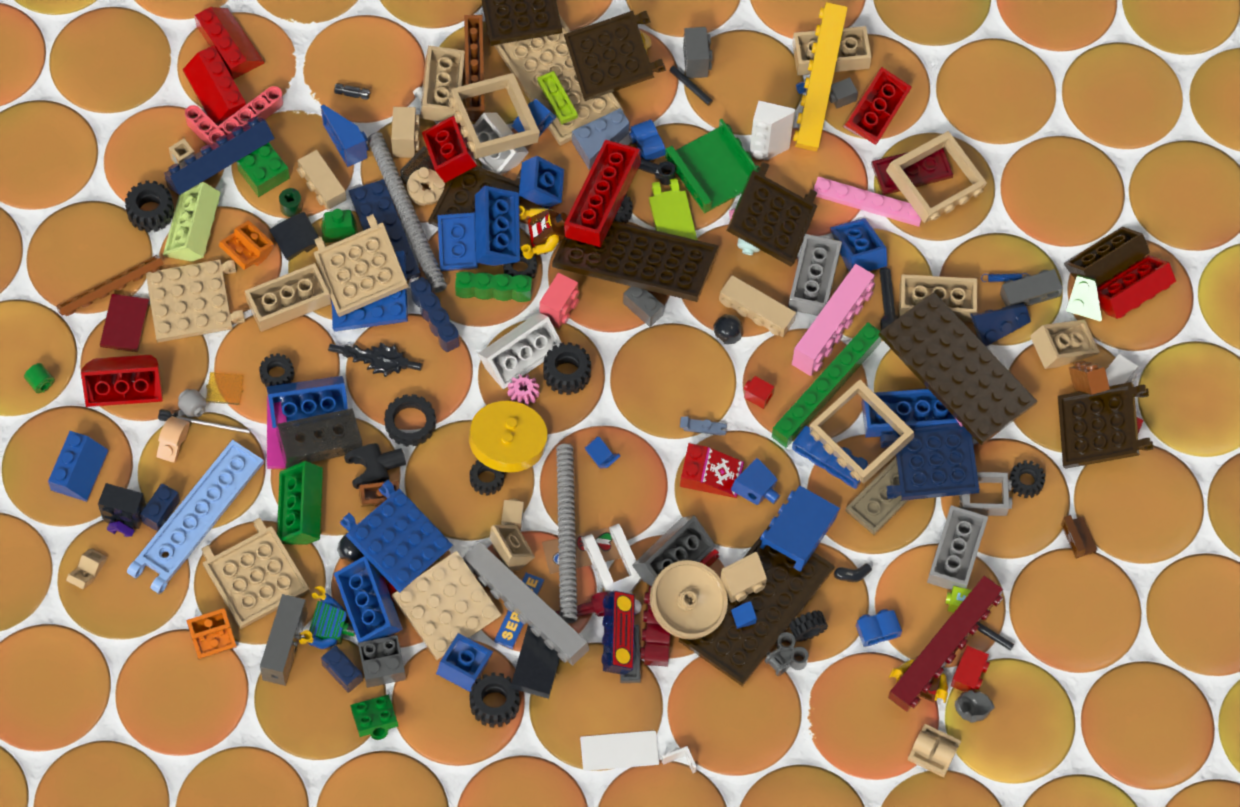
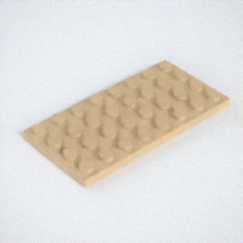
(545, 54)

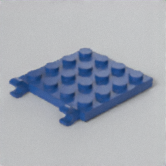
(397, 538)

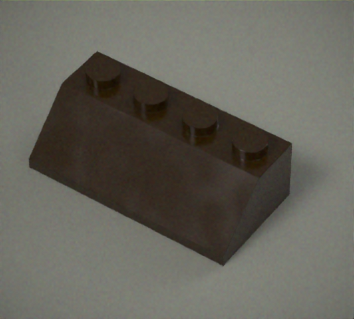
(1109, 255)

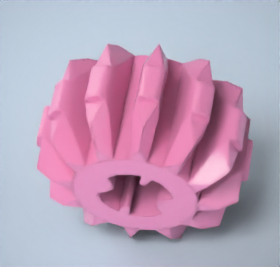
(525, 384)

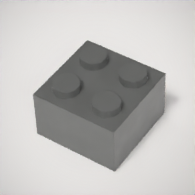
(697, 52)

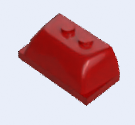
(877, 106)
(121, 381)

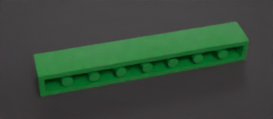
(826, 385)

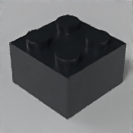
(121, 505)

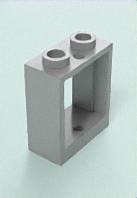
(990, 509)

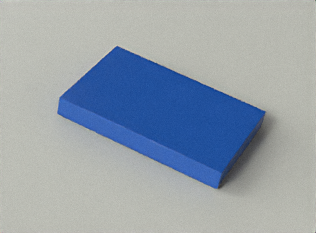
(457, 241)

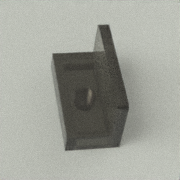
(419, 160)

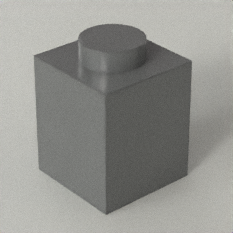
(843, 93)

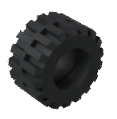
(149, 219)
(567, 382)
(496, 715)

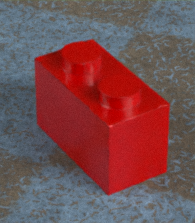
(970, 669)

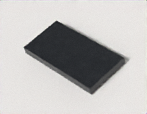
(535, 666)

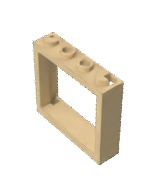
(501, 144)
(910, 192)
(883, 410)

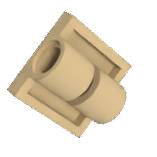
(934, 750)

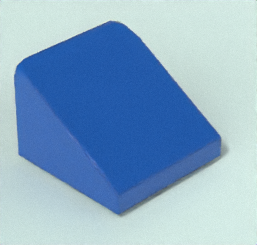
(744, 615)

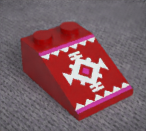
(710, 470)

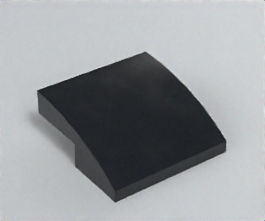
(295, 235)

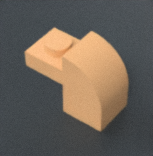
(171, 437)

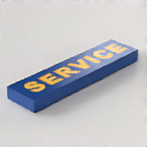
(512, 625)

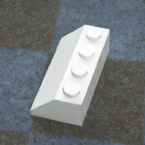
(771, 130)
(520, 349)

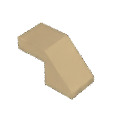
(88, 569)

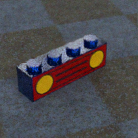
(618, 632)

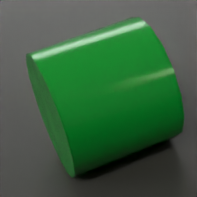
(39, 378)

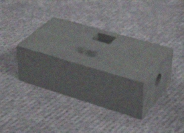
(283, 639)

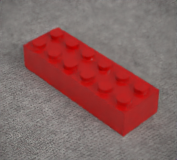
(602, 193)

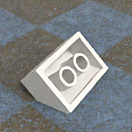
(491, 127)

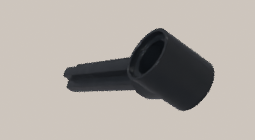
(659, 170)
(887, 298)

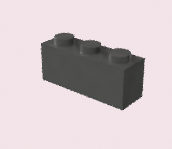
(1032, 289)

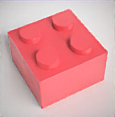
(560, 300)

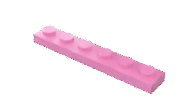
(866, 201)

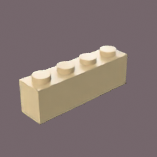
(757, 306)

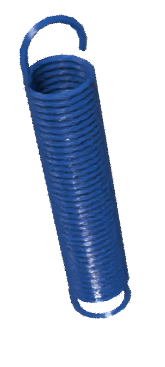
(1003, 277)

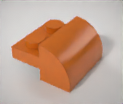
(247, 245)
(211, 633)

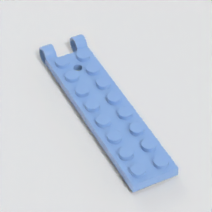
(197, 514)

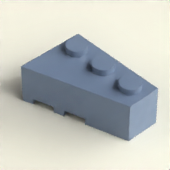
(590, 137)

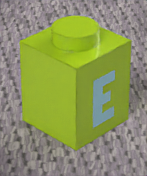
(956, 597)

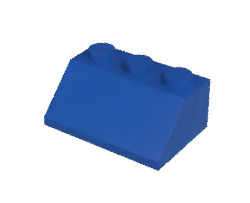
(77, 466)

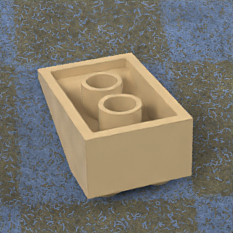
(1064, 343)

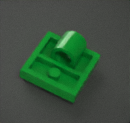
(374, 717)

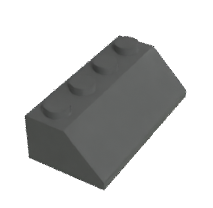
(681, 542)

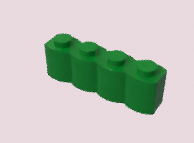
(489, 286)

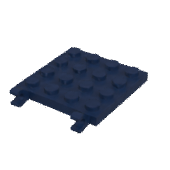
(934, 463)

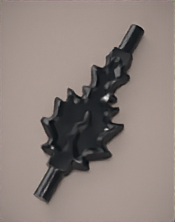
(381, 359)

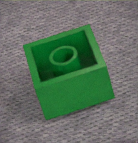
(263, 169)

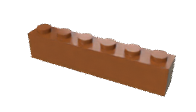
(474, 63)

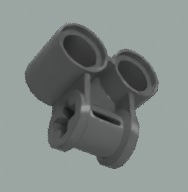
(784, 656)

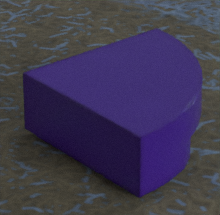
(120, 527)

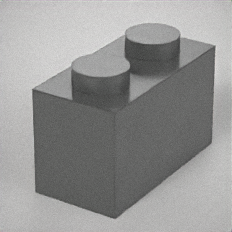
(643, 305)

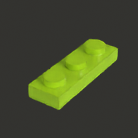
(557, 97)

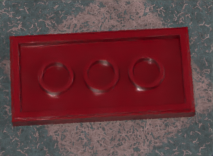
(924, 172)

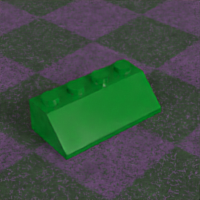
(300, 504)

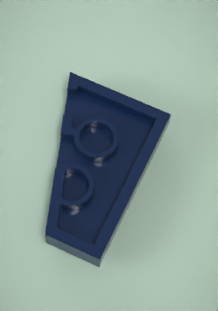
(998, 323)

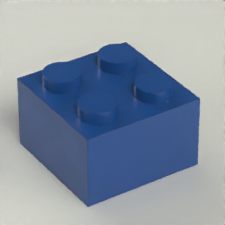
(541, 182)

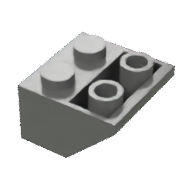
(382, 661)

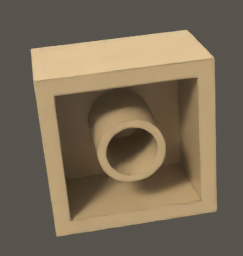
(405, 132)

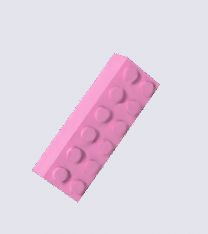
(833, 320)

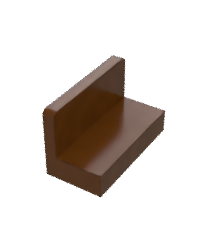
(1078, 536)

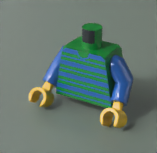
(328, 623)

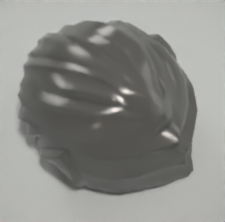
(973, 706)

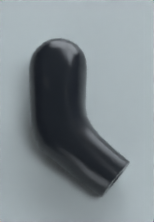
(850, 575)

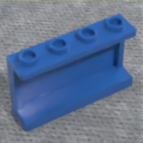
(800, 526)

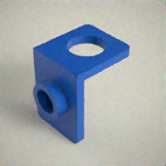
(600, 453)

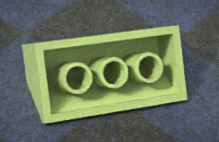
(192, 223)

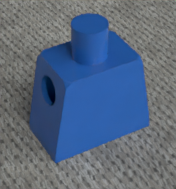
(756, 484)

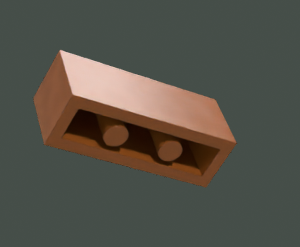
(1089, 377)

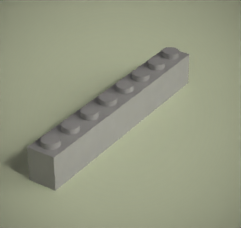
(526, 604)

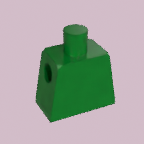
(338, 225)

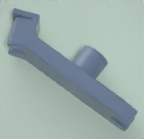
(702, 426)

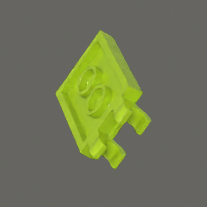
(672, 211)

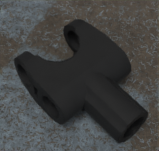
(375, 463)

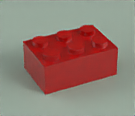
(448, 149)

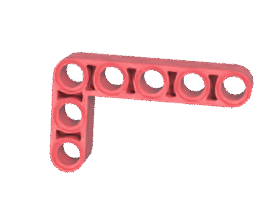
(248, 111)

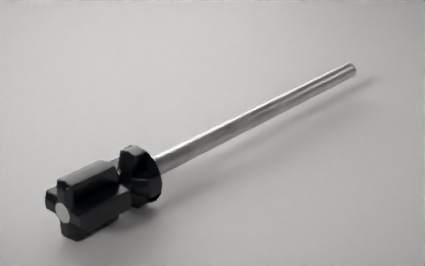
(164, 415)

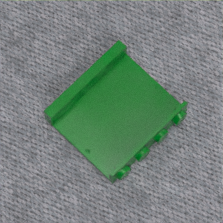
(713, 167)

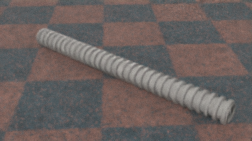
(407, 212)
(566, 533)

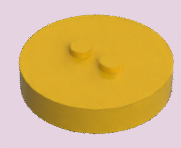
(508, 436)

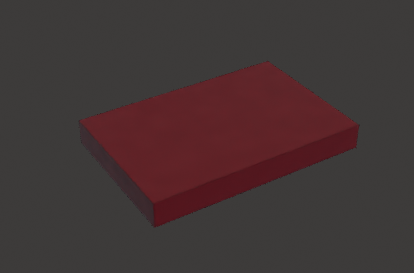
(124, 323)

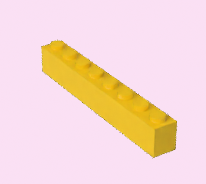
(821, 76)

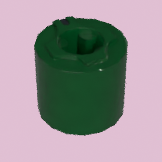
(290, 202)

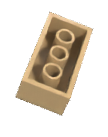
(852, 54)
(441, 74)
(955, 292)
(287, 297)

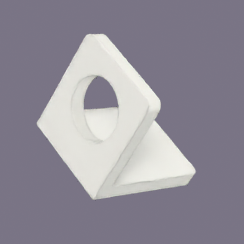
(677, 753)

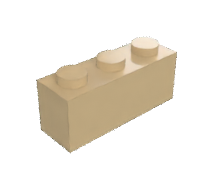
(321, 180)

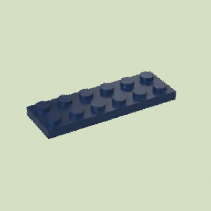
(376, 200)

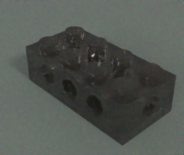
(318, 437)

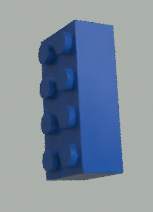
(367, 601)

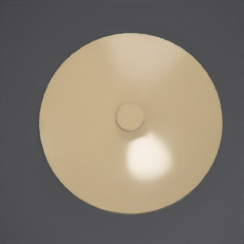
(688, 599)

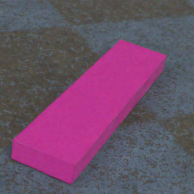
(274, 454)

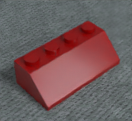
(229, 39)
(213, 85)
(1135, 286)

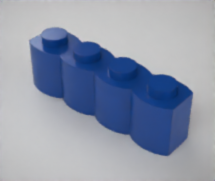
(814, 451)

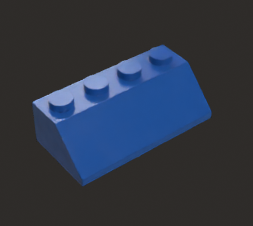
(497, 226)
(308, 398)

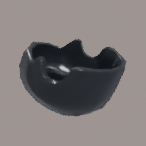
(728, 329)
(348, 550)

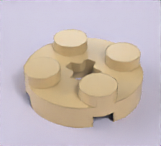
(415, 190)

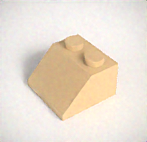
(511, 546)
(744, 577)

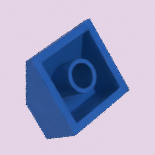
(464, 662)

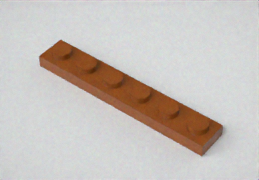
(117, 282)

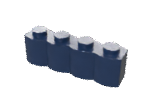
(434, 314)

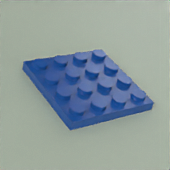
(381, 312)

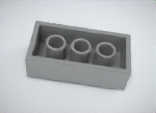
(814, 274)
(957, 548)

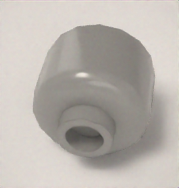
(192, 403)

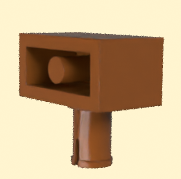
(371, 495)

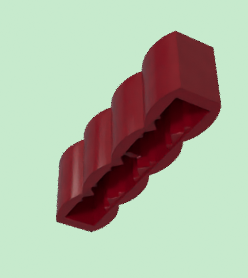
(657, 639)

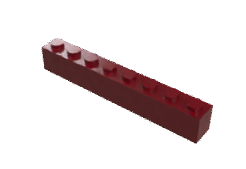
(945, 643)

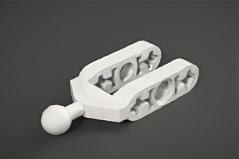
(624, 585)

